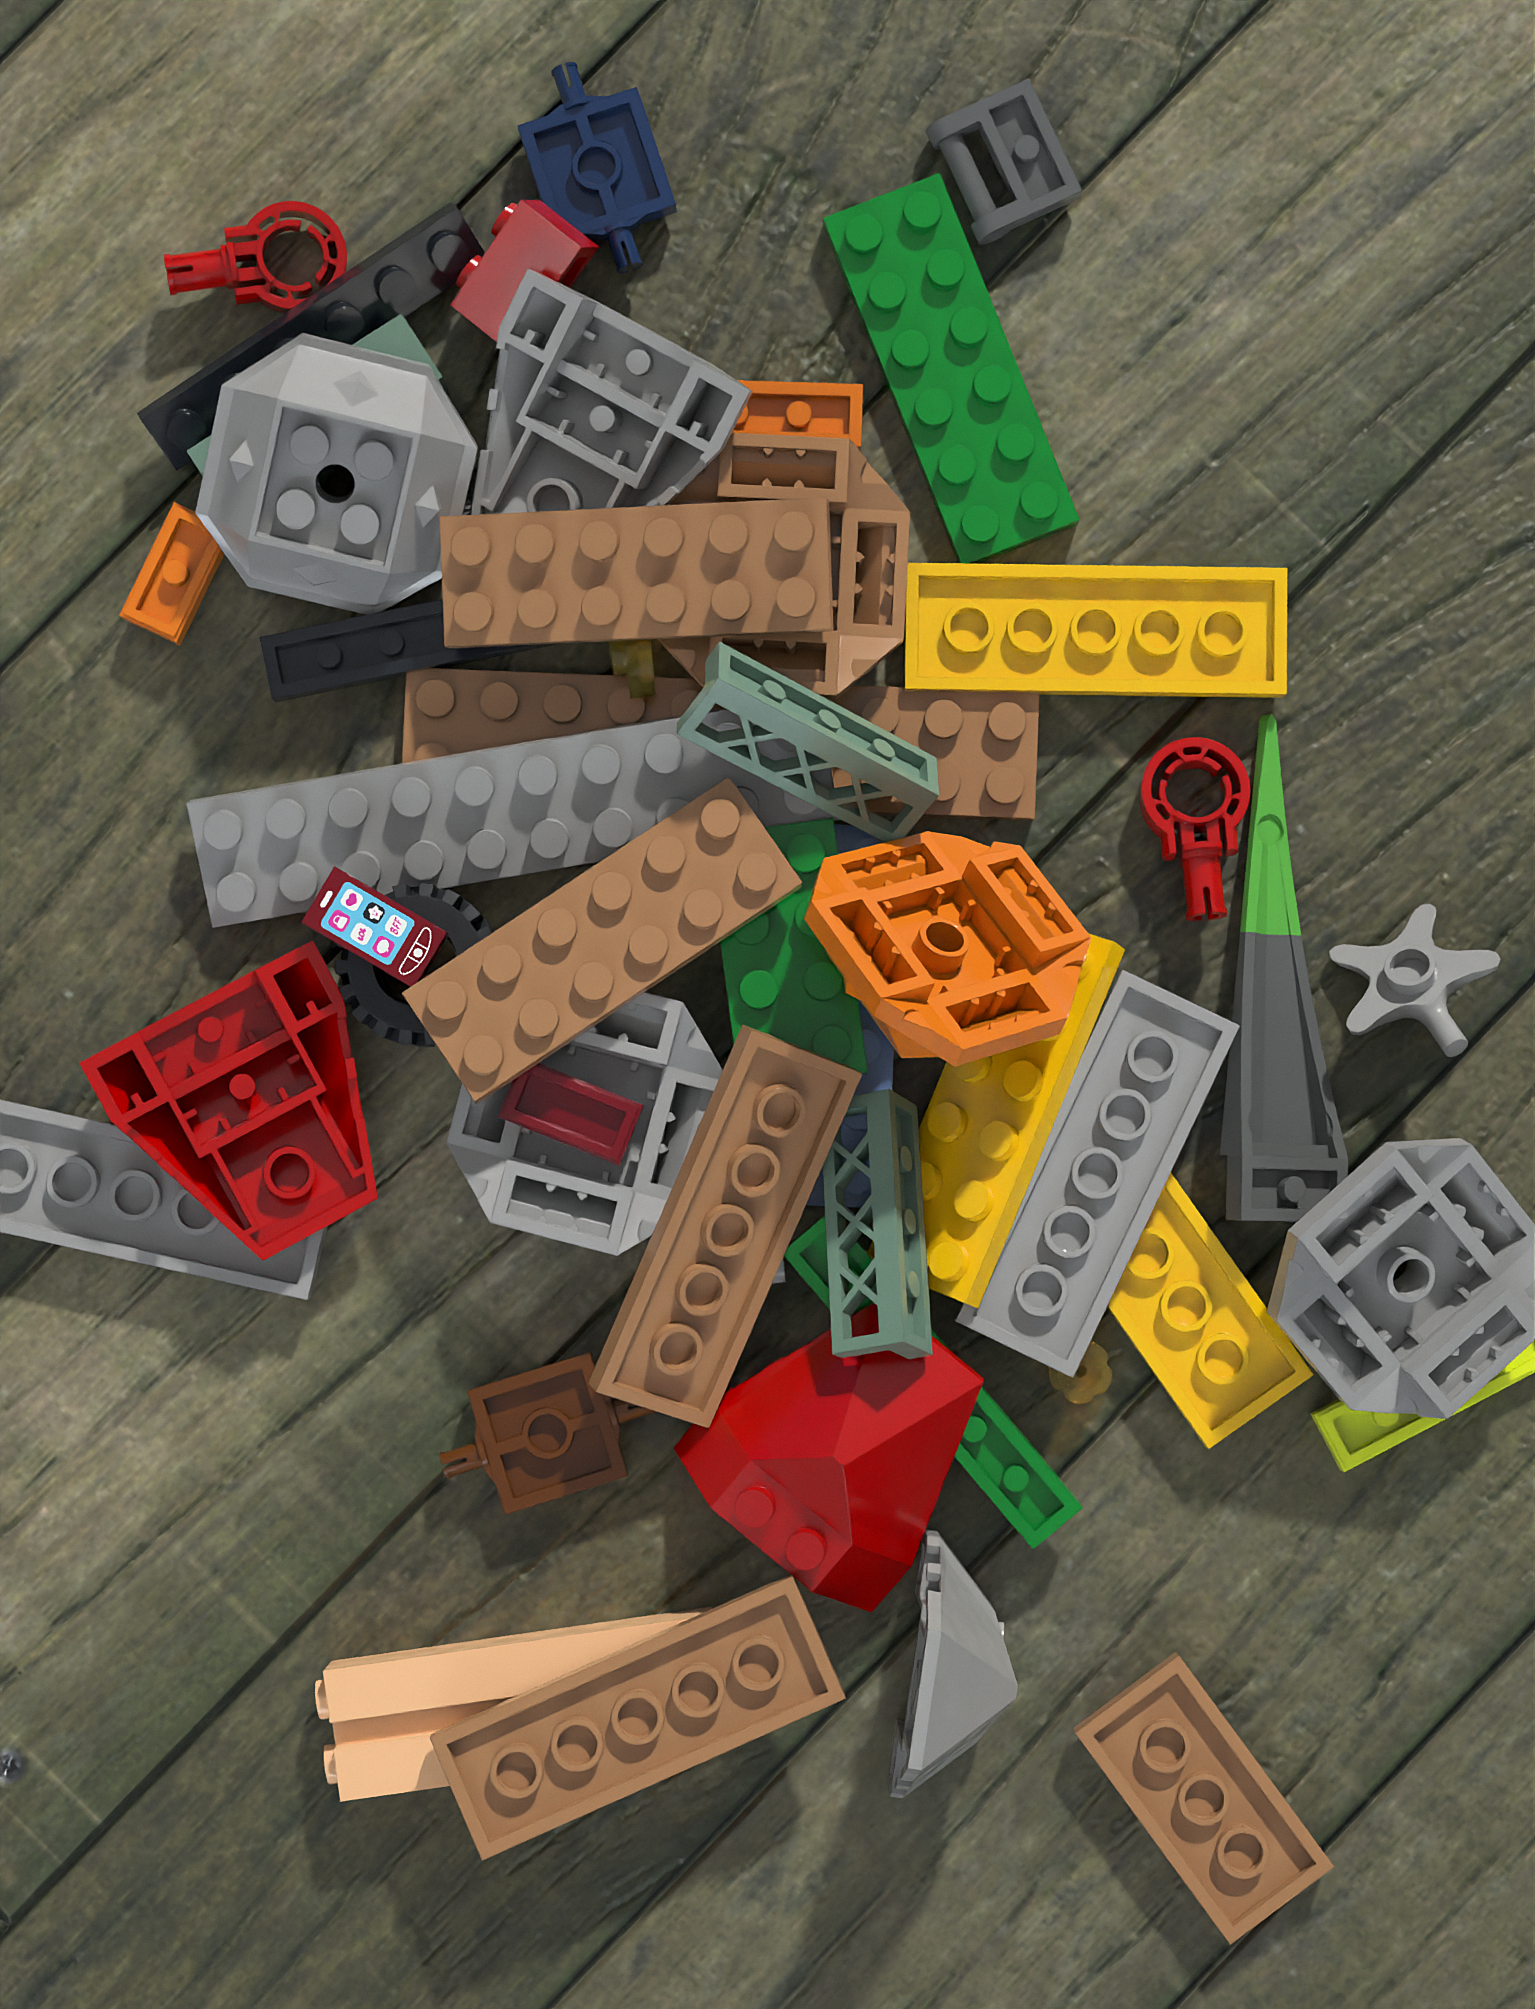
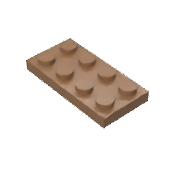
(1203, 1798)

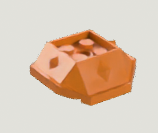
(950, 944)

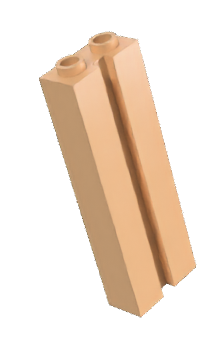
(395, 1700)

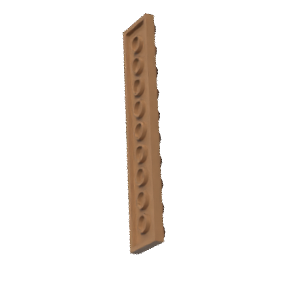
(979, 738)

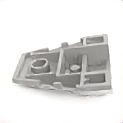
(595, 409)
(958, 1671)

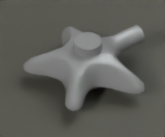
(1413, 980)

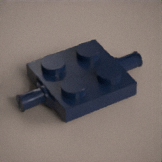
(599, 165)

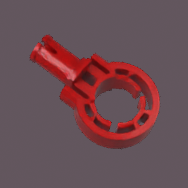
(248, 243)
(1198, 859)

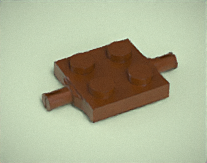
(545, 1434)

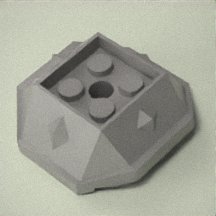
(346, 407)
(561, 1193)
(1451, 1314)

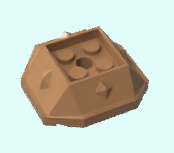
(866, 556)

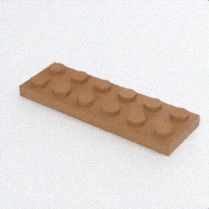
(637, 573)
(602, 940)
(725, 1227)
(637, 1716)

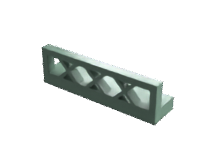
(816, 726)
(896, 1232)

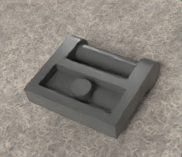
(1022, 151)

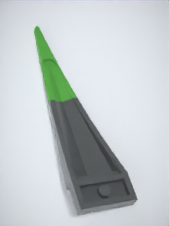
(1278, 1096)

